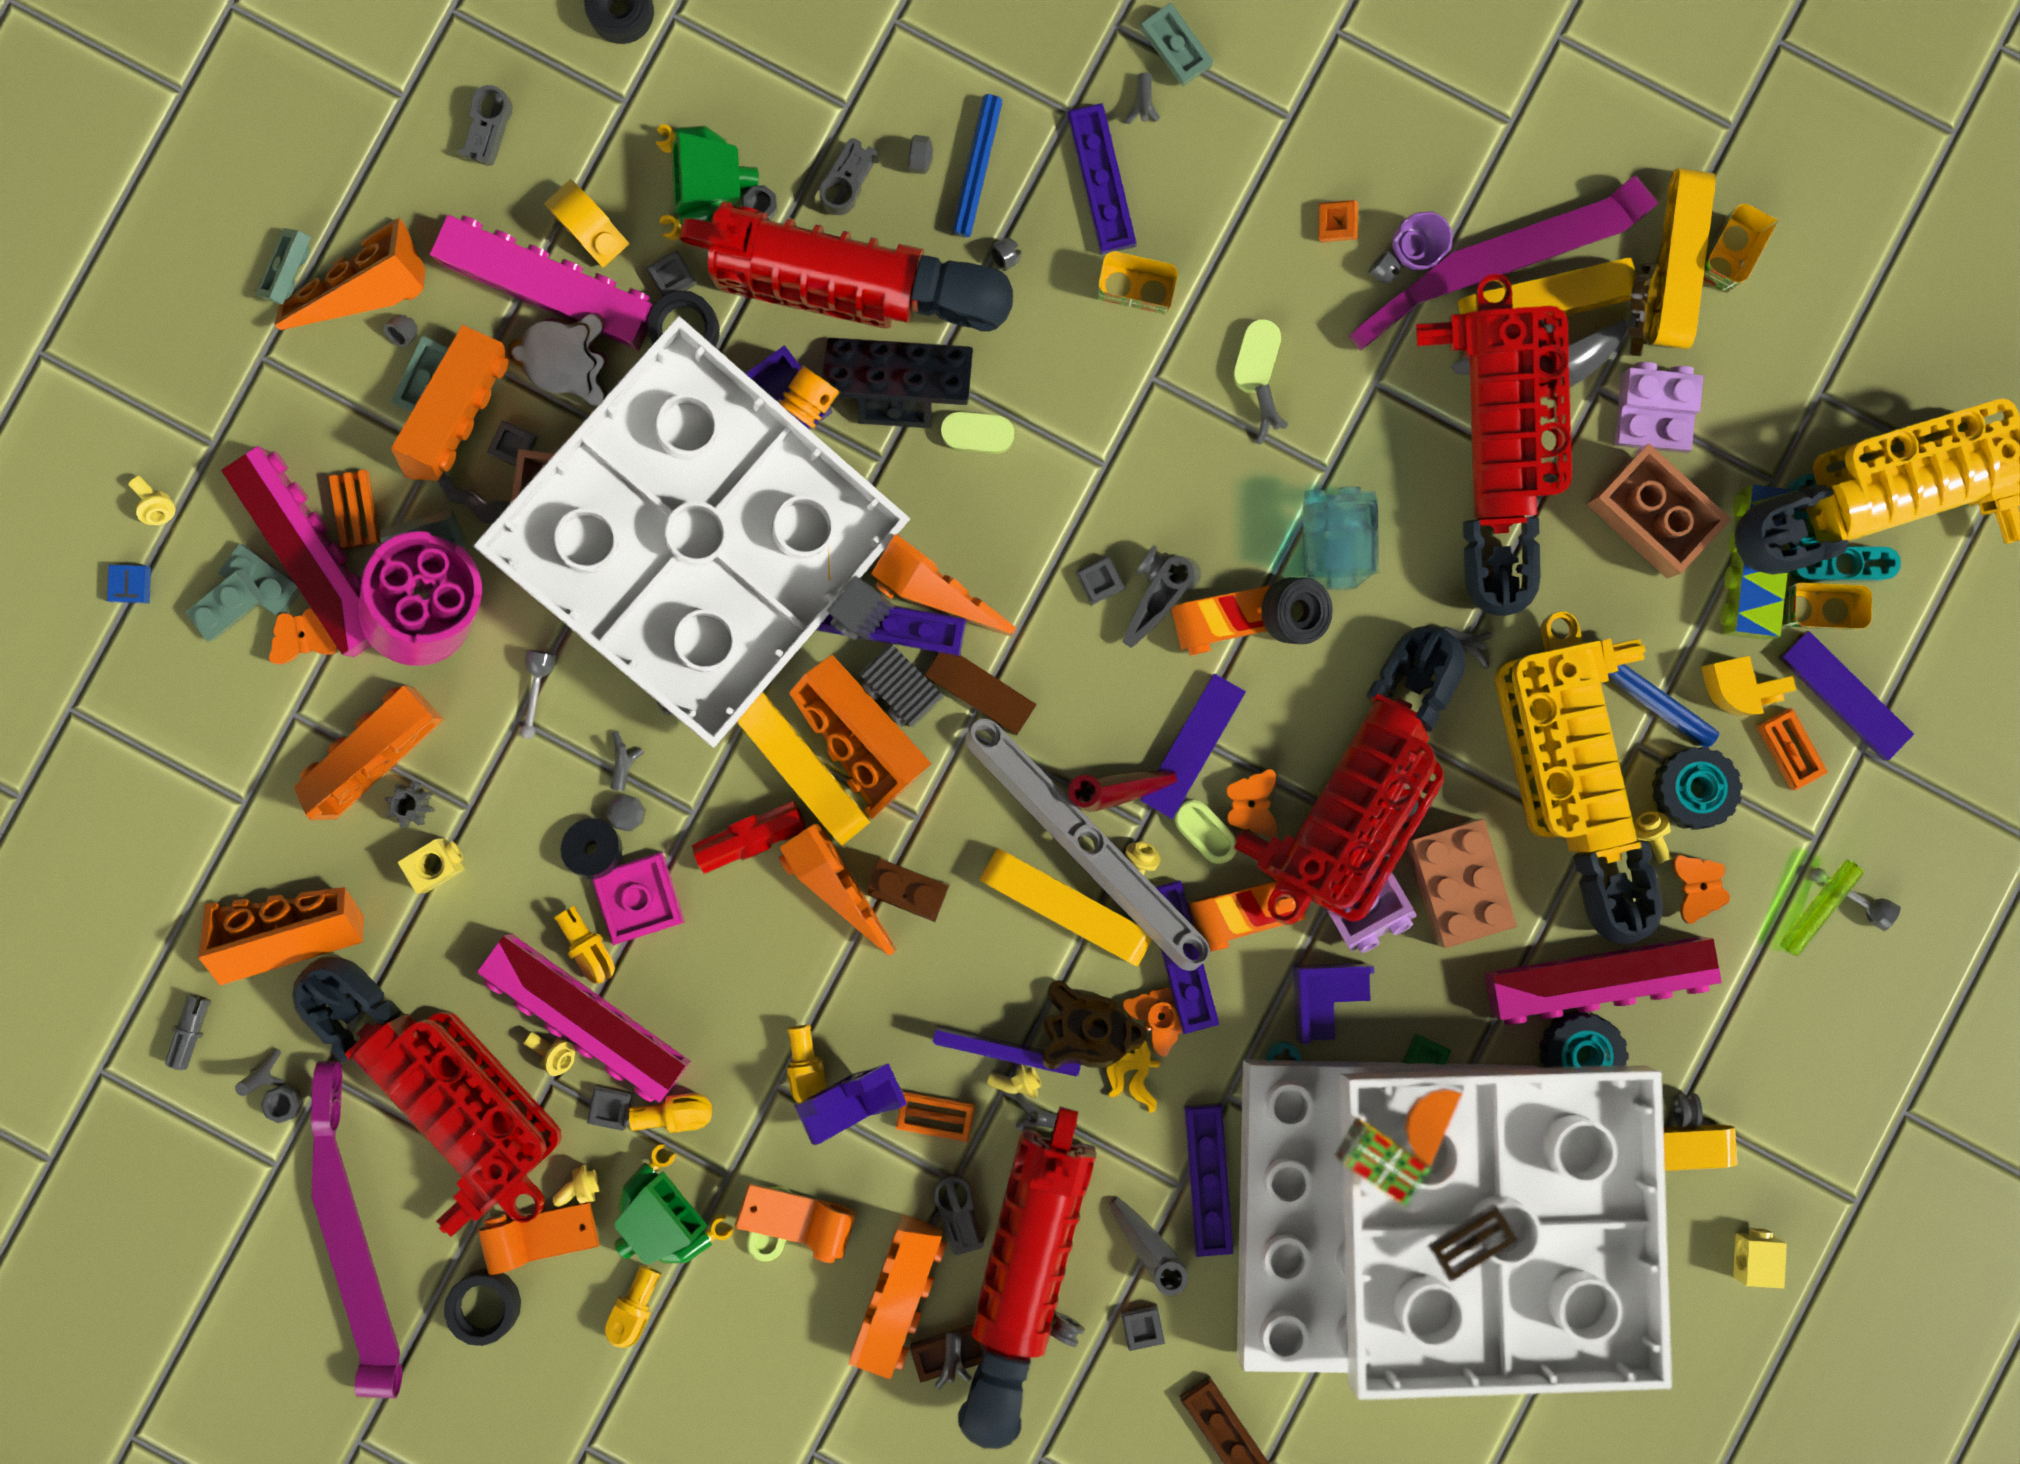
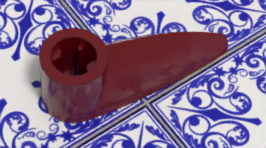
(1118, 788)

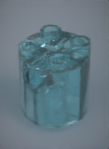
(1340, 537)

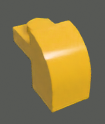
(586, 223)
(1735, 690)

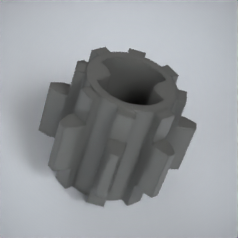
(398, 807)

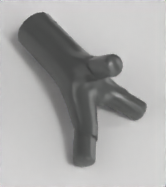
(1143, 103)
(1269, 414)
(1472, 643)
(622, 762)
(259, 1076)
(1035, 1115)
(953, 1361)

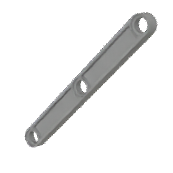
(1106, 863)

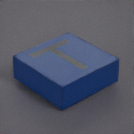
(129, 584)

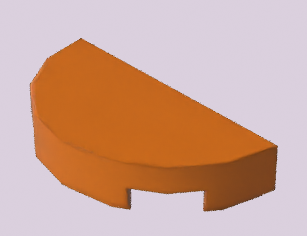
(1429, 1120)

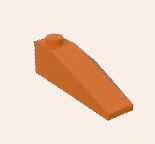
(371, 280)
(916, 579)
(823, 871)

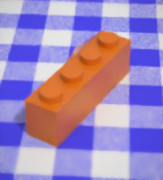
(449, 405)
(858, 734)
(366, 753)
(276, 933)
(896, 1297)

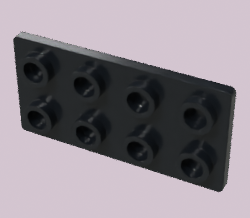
(898, 379)

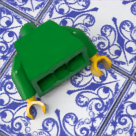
(703, 174)
(659, 1220)

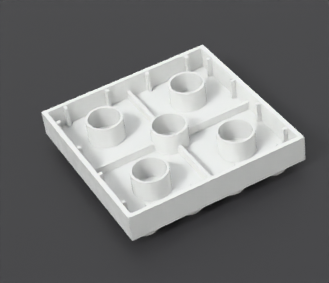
(692, 532)
(1583, 1189)
(1294, 1213)

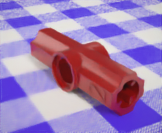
(748, 837)

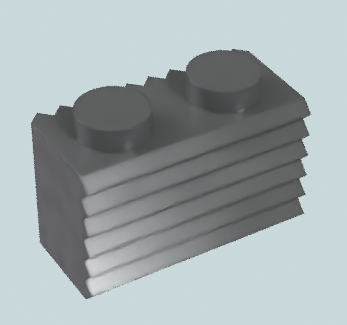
(859, 609)
(901, 686)

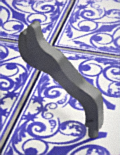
(485, 511)

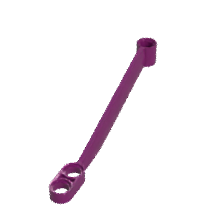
(1515, 252)
(347, 1246)

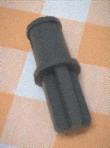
(187, 1032)

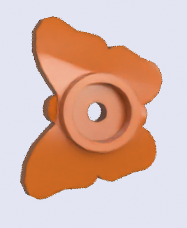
(288, 641)
(1258, 817)
(1698, 901)
(1147, 1007)

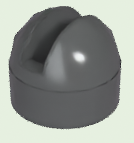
(1004, 253)
(1385, 267)
(401, 330)

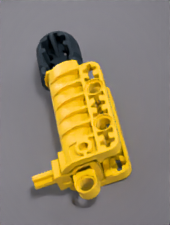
(1893, 488)
(1580, 772)

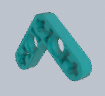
(1826, 570)

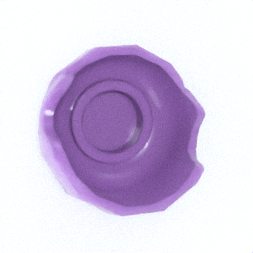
(1422, 240)

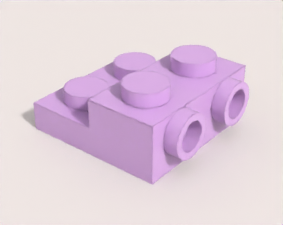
(1658, 407)
(1389, 913)

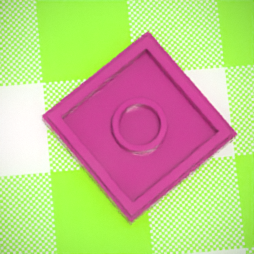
(638, 899)

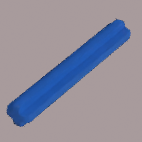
(976, 165)
(1664, 706)

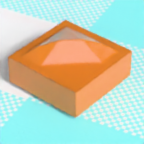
(1338, 221)

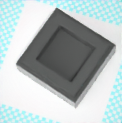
(671, 274)
(508, 441)
(1100, 580)
(609, 1107)
(1142, 1327)

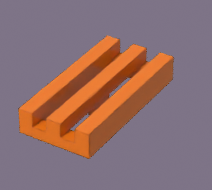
(341, 514)
(1780, 757)
(939, 1102)

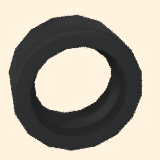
(682, 299)
(460, 1325)

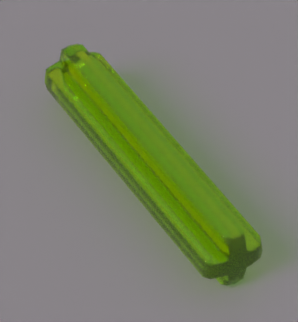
(1822, 907)

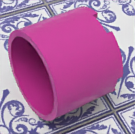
(406, 625)

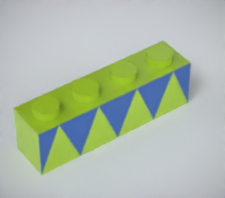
(1753, 597)

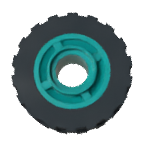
(1719, 784)
(1577, 1030)

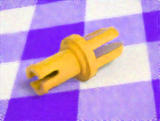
(585, 947)
(806, 1070)
(675, 1114)
(632, 1310)

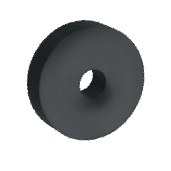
(575, 846)

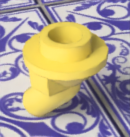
(155, 507)
(1652, 827)
(1143, 856)
(556, 1056)
(1025, 1081)
(584, 1186)

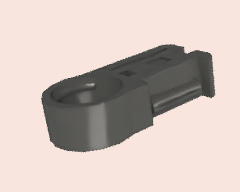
(486, 133)
(850, 173)
(958, 1219)

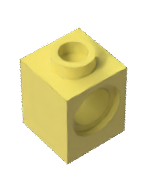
(417, 870)
(1759, 1259)

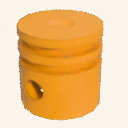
(808, 396)

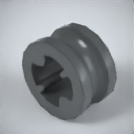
(1152, 563)
(1687, 1110)
(1066, 1329)

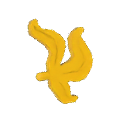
(1138, 1060)

